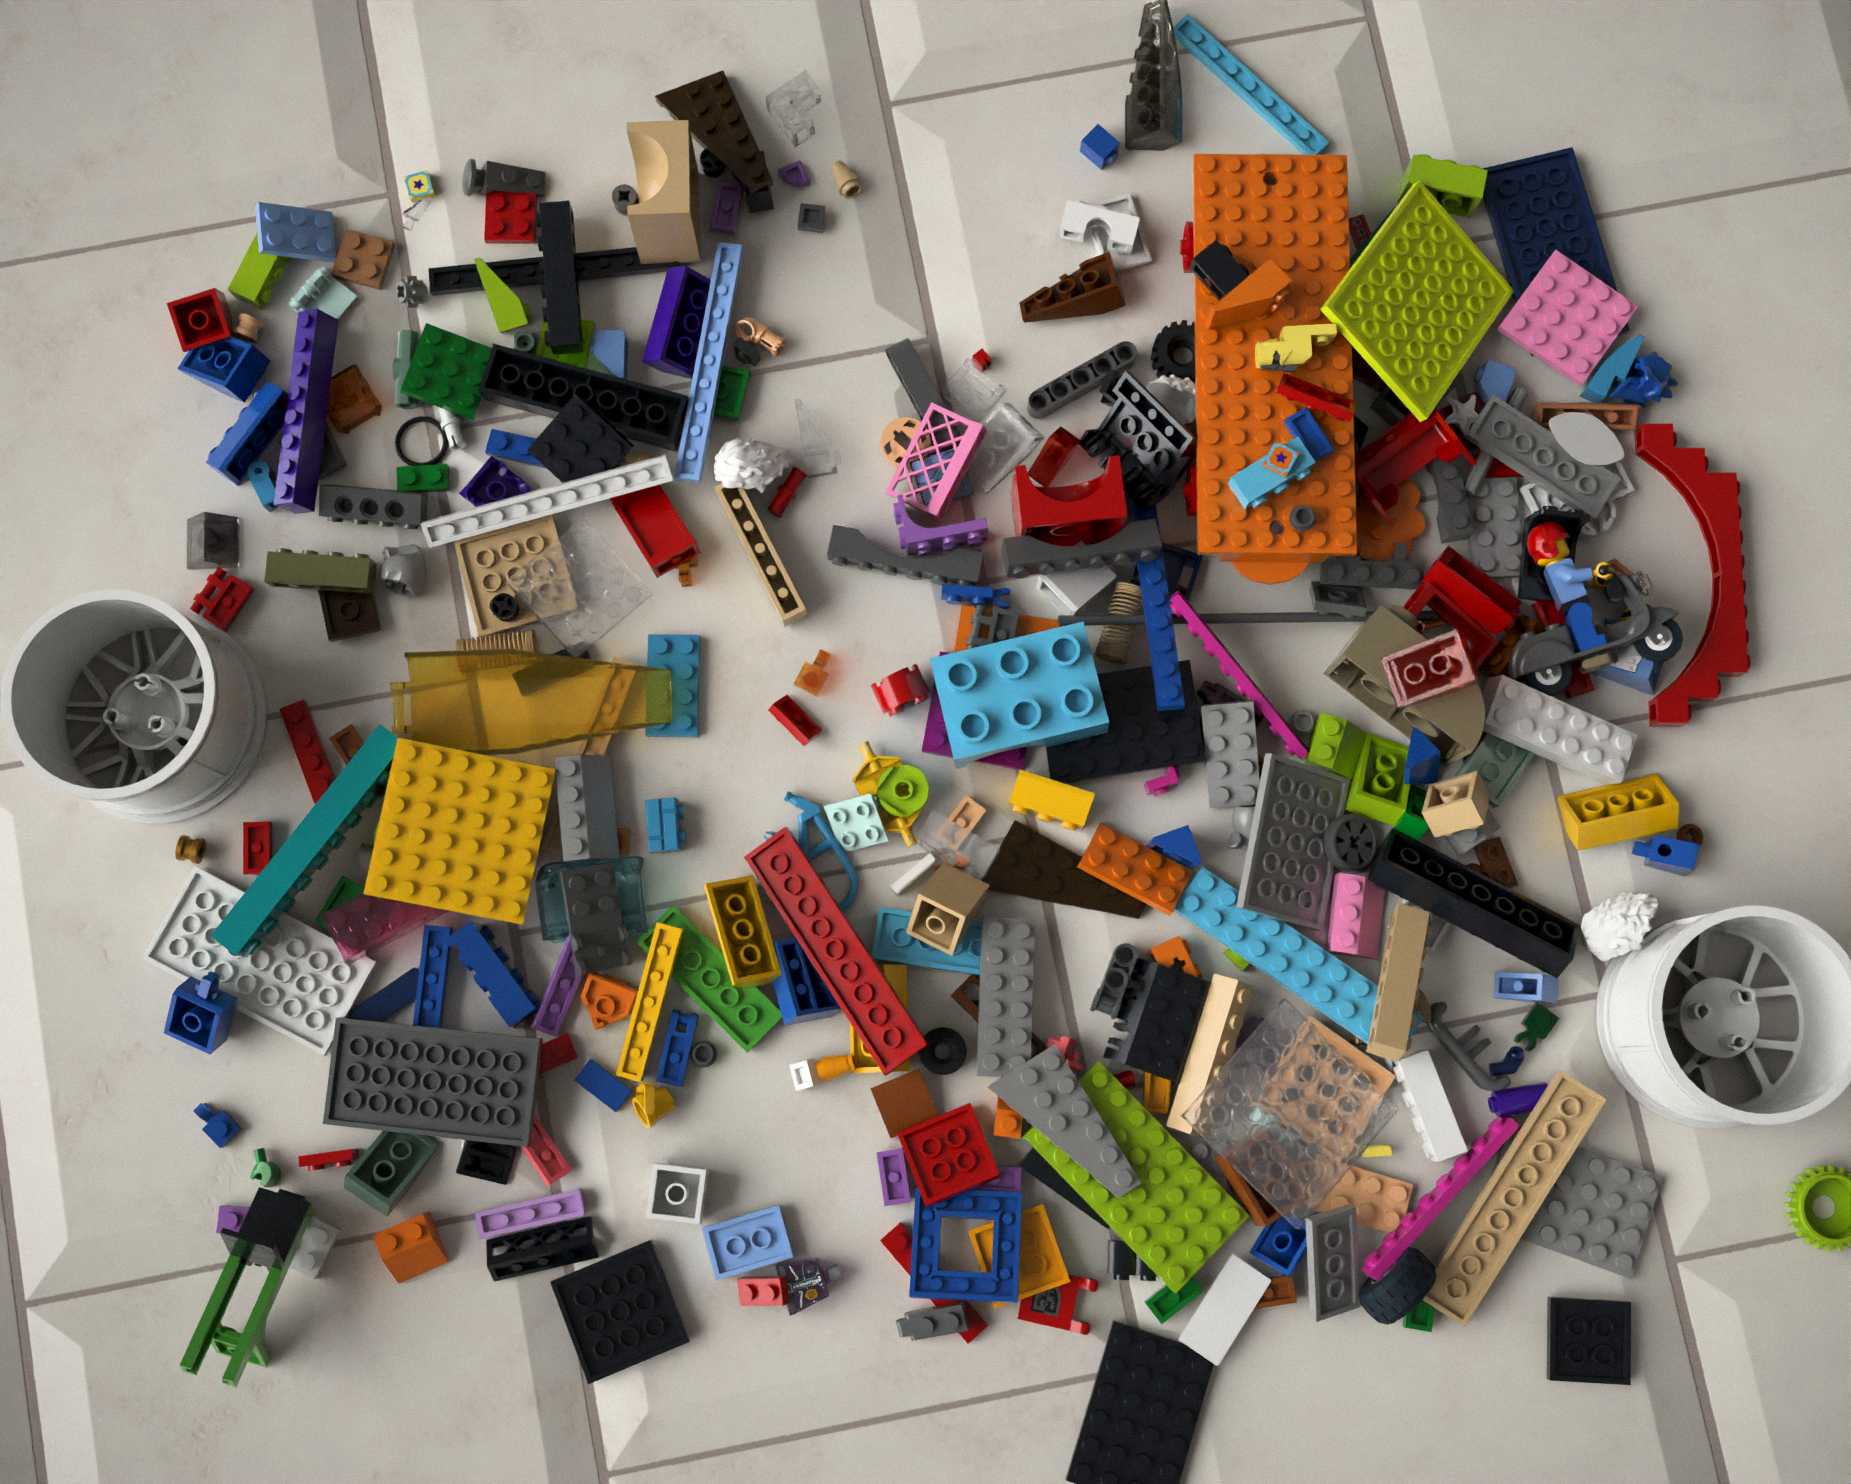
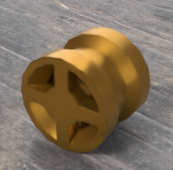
(190, 849)

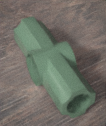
(406, 346)

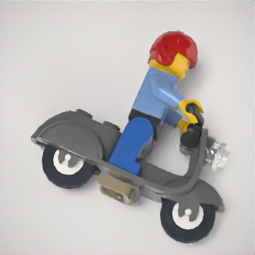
(1548, 656)

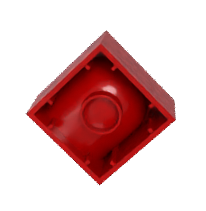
(1072, 512)

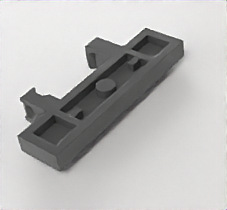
(1394, 573)

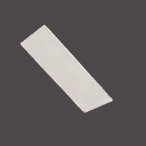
(1224, 1310)

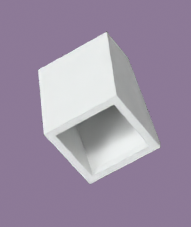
(1078, 589)

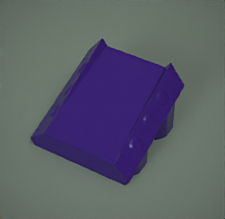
(493, 483)

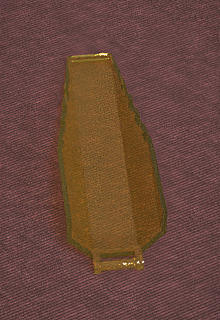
(525, 699)

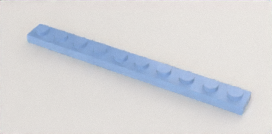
(709, 363)

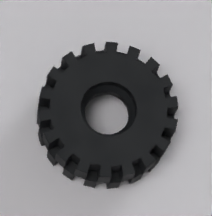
(1164, 346)

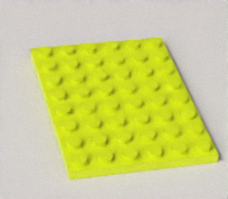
(1418, 301)

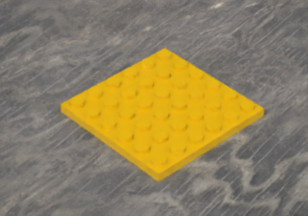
(459, 831)

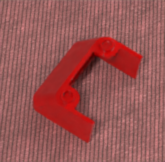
(1401, 454)

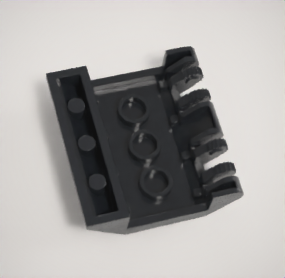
(1147, 437)
(1159, 1020)

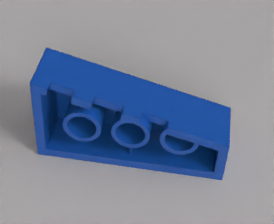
(494, 972)

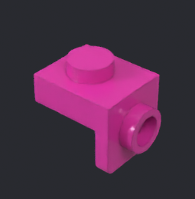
(1160, 785)

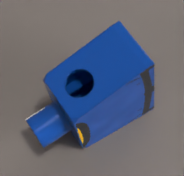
(1678, 854)

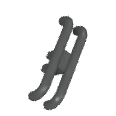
(1460, 1055)

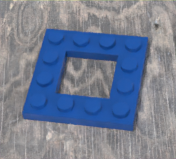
(998, 1286)

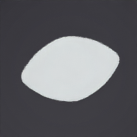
(1586, 438)

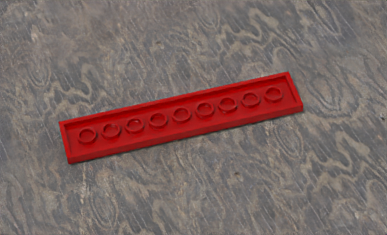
(836, 951)

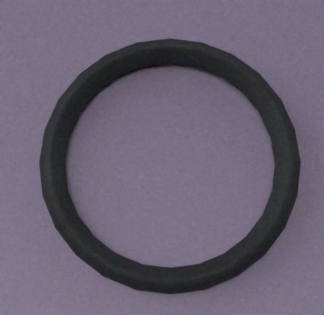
(407, 424)

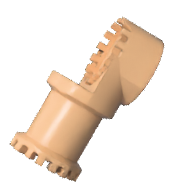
(761, 335)

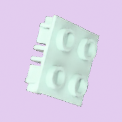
(323, 293)
(857, 822)

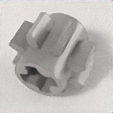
(411, 291)

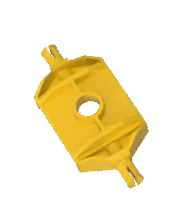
(867, 781)

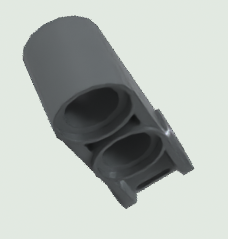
(1111, 994)

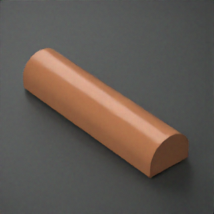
(1614, 415)

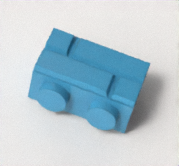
(664, 825)

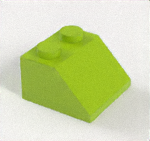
(1335, 745)

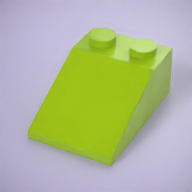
(1379, 781)

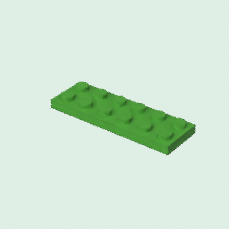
(705, 977)

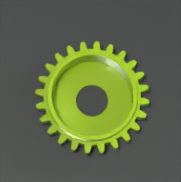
(1822, 1232)

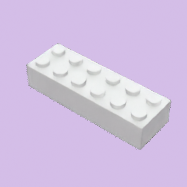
(1556, 730)

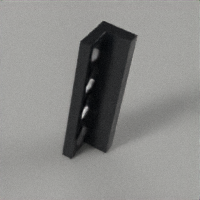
(541, 1254)

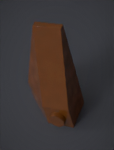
(1086, 292)

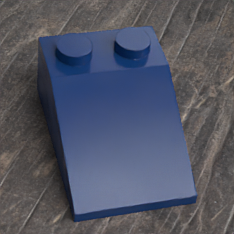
(227, 367)

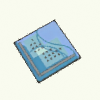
(965, 488)

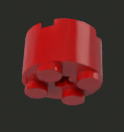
(900, 690)

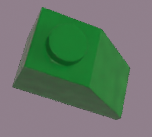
(1412, 821)

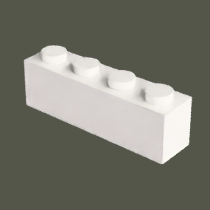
(1429, 1105)

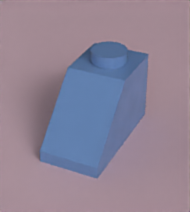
(611, 351)
(1493, 379)
(1526, 987)

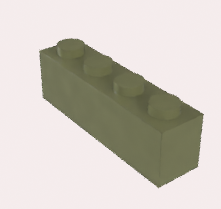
(320, 572)

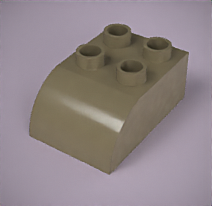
(1449, 721)

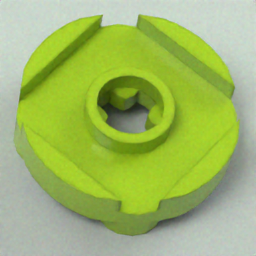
(901, 776)

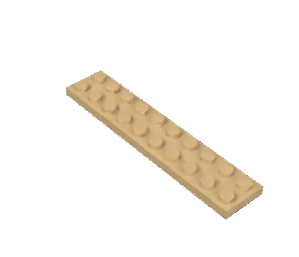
(1512, 1196)

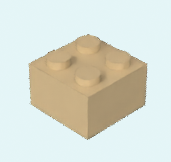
(1456, 804)

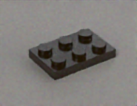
(348, 614)

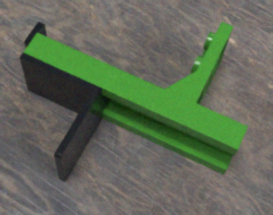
(269, 1240)

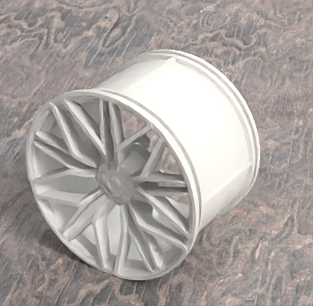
(142, 713)

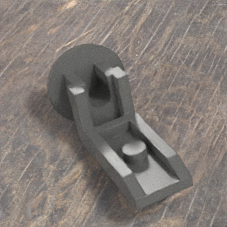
(501, 178)

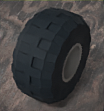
(1398, 1288)

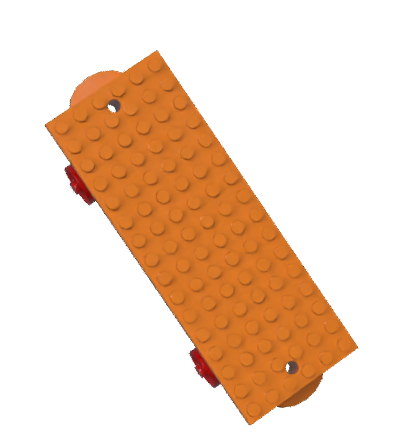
(1300, 219)

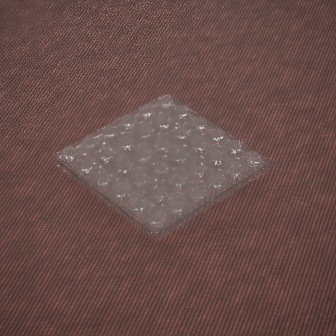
(1290, 1113)

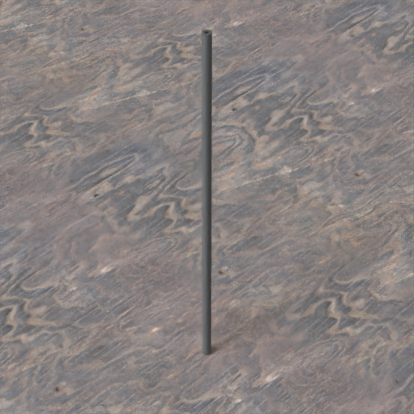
(1226, 618)

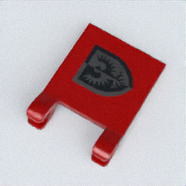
(1057, 1305)

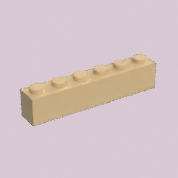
(762, 554)
(1398, 983)
(1212, 1043)

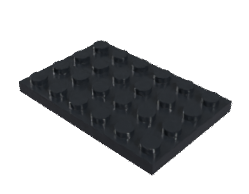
(1137, 733)
(1140, 1410)

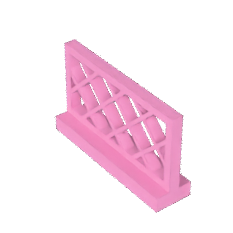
(957, 465)

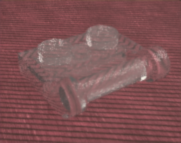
(966, 396)

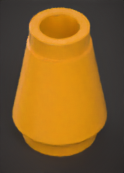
(834, 1066)

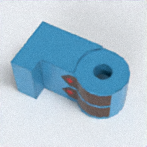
(264, 483)

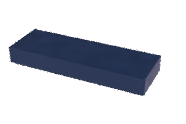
(389, 999)

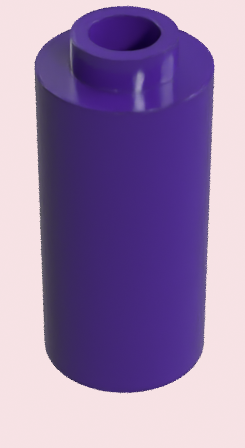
(1516, 1099)

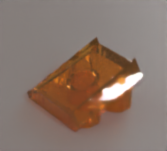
(351, 400)

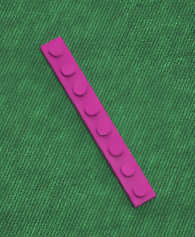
(1244, 684)
(1434, 1202)

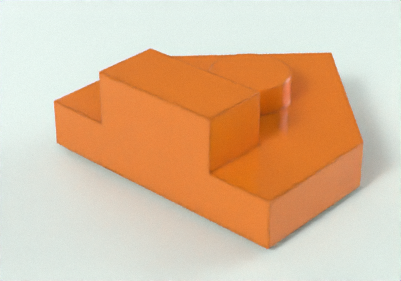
(607, 999)

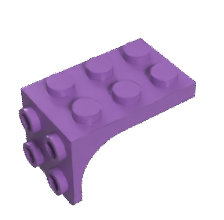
(926, 540)

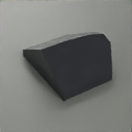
(486, 1161)

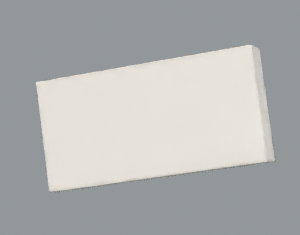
(913, 874)

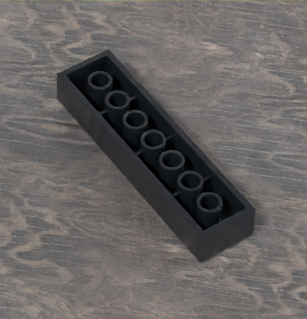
(548, 385)
(1475, 903)

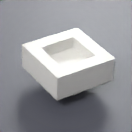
(804, 1074)

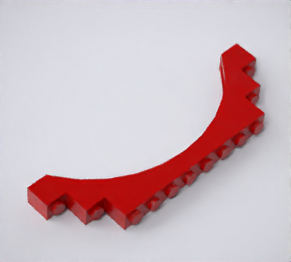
(1716, 508)

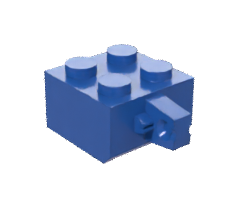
(201, 1013)

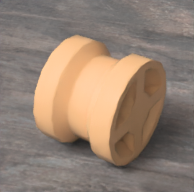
(247, 328)

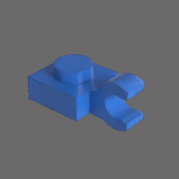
(220, 1126)

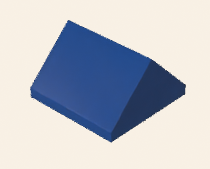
(1177, 846)
(1281, 1246)

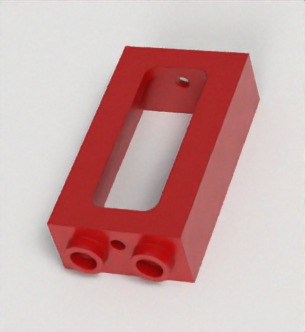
(1473, 591)
(1481, 641)

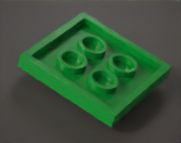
(447, 371)

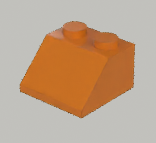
(411, 1247)

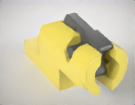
(1293, 347)

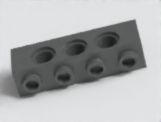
(332, 505)

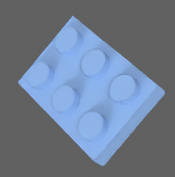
(295, 232)
(747, 1242)

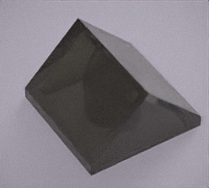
(212, 541)

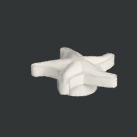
(1462, 414)

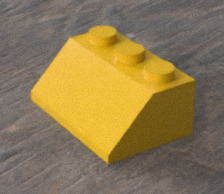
(1051, 800)

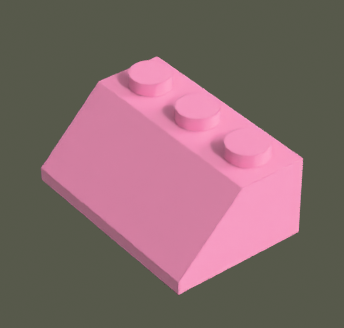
(1355, 916)

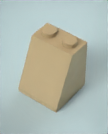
(946, 908)

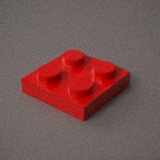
(510, 218)

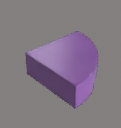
(794, 175)

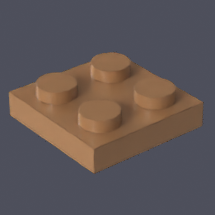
(363, 259)

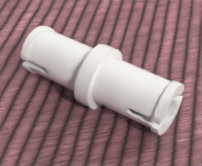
(451, 426)

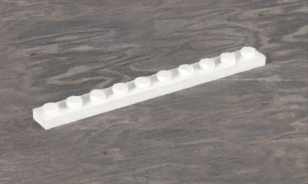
(547, 501)

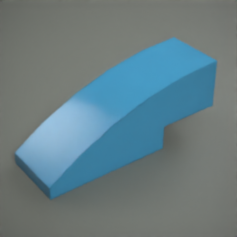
(1612, 371)

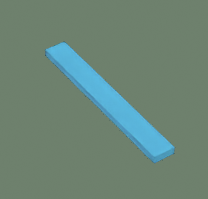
(1249, 87)

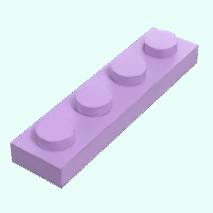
(530, 1213)

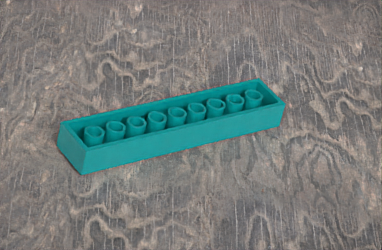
(308, 846)

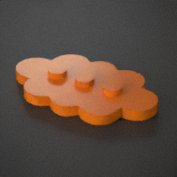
(1374, 533)

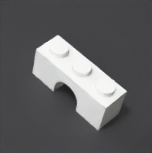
(1080, 217)

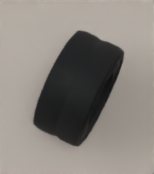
(957, 1054)

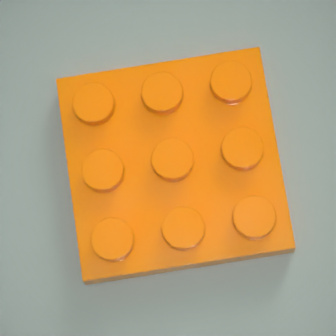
(1039, 1254)

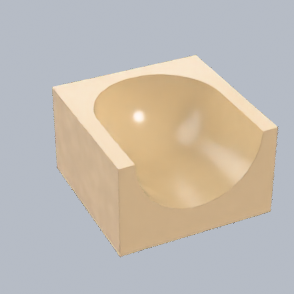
(668, 192)

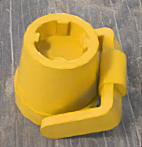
(652, 1104)

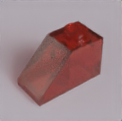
(1053, 456)

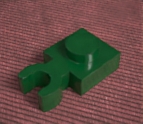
(1538, 1023)

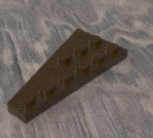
(719, 127)
(1048, 872)

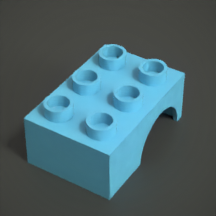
(1020, 693)

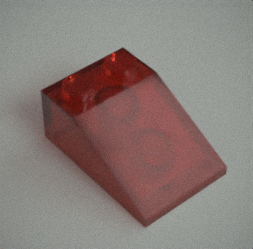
(1431, 669)

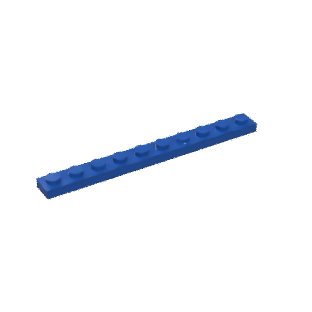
(1158, 621)

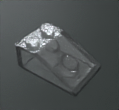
(1005, 445)

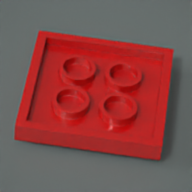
(948, 1155)

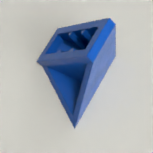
(1422, 760)

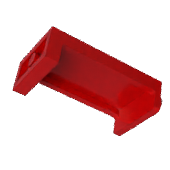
(656, 528)

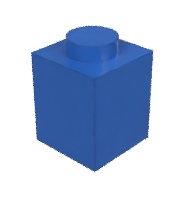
(1100, 147)

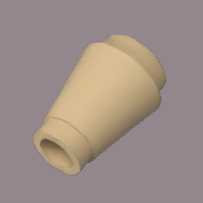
(845, 180)

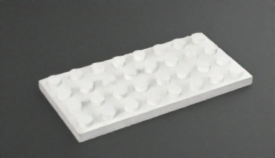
(289, 984)

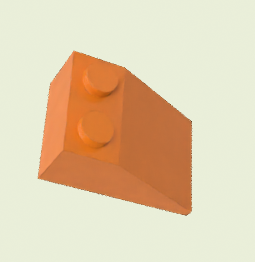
(1252, 297)

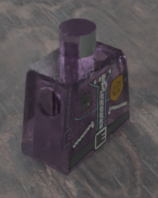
(807, 1281)

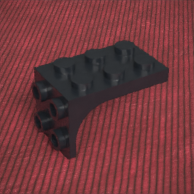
(1531, 578)

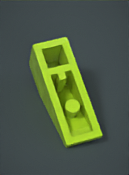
(505, 304)

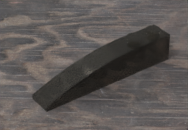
(1155, 97)

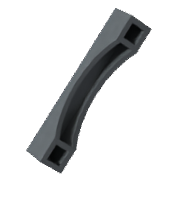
(851, 547)
(1031, 556)

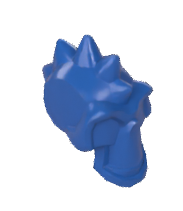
(1646, 380)

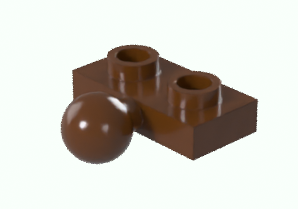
(1494, 862)

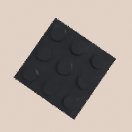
(579, 443)
(1588, 1340)

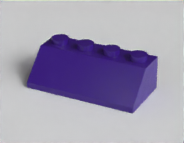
(678, 322)

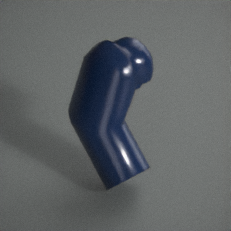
(1509, 1064)

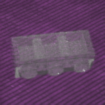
(957, 845)

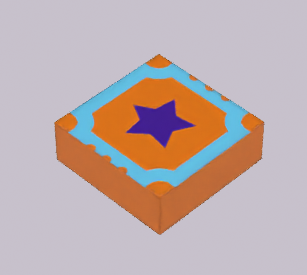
(1280, 459)

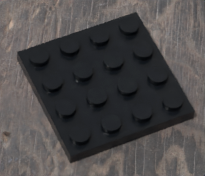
(619, 1311)

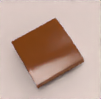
(904, 1102)

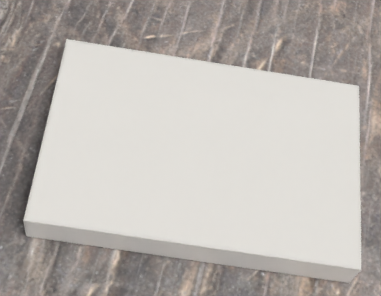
(1140, 253)

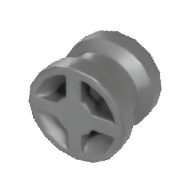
(620, 202)

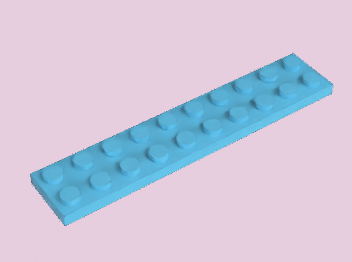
(1282, 954)

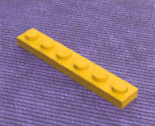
(649, 1001)

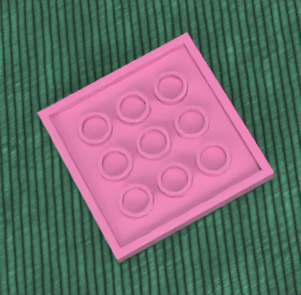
(1567, 318)

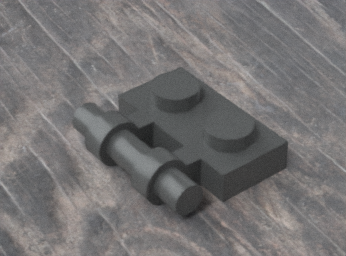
(1001, 625)

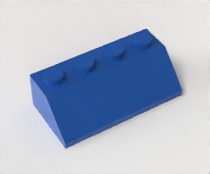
(250, 434)

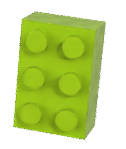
(1452, 184)

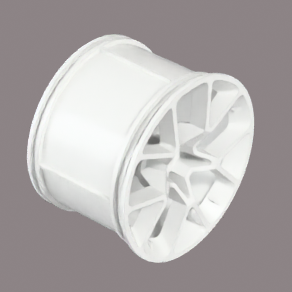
(1723, 1018)

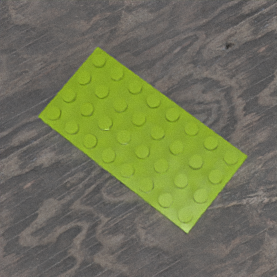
(1175, 1212)

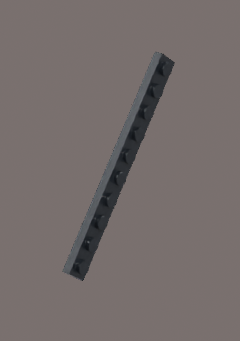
(527, 271)

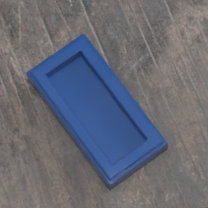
(1304, 426)
(603, 1085)

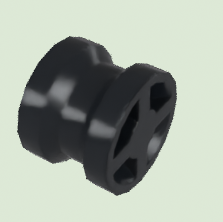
(711, 171)
(500, 604)

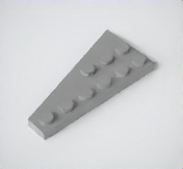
(1059, 1108)

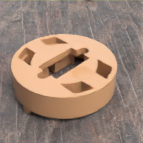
(897, 451)

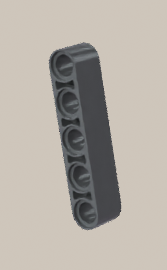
(919, 387)
(1072, 387)

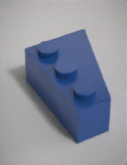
(800, 987)

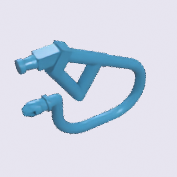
(812, 811)

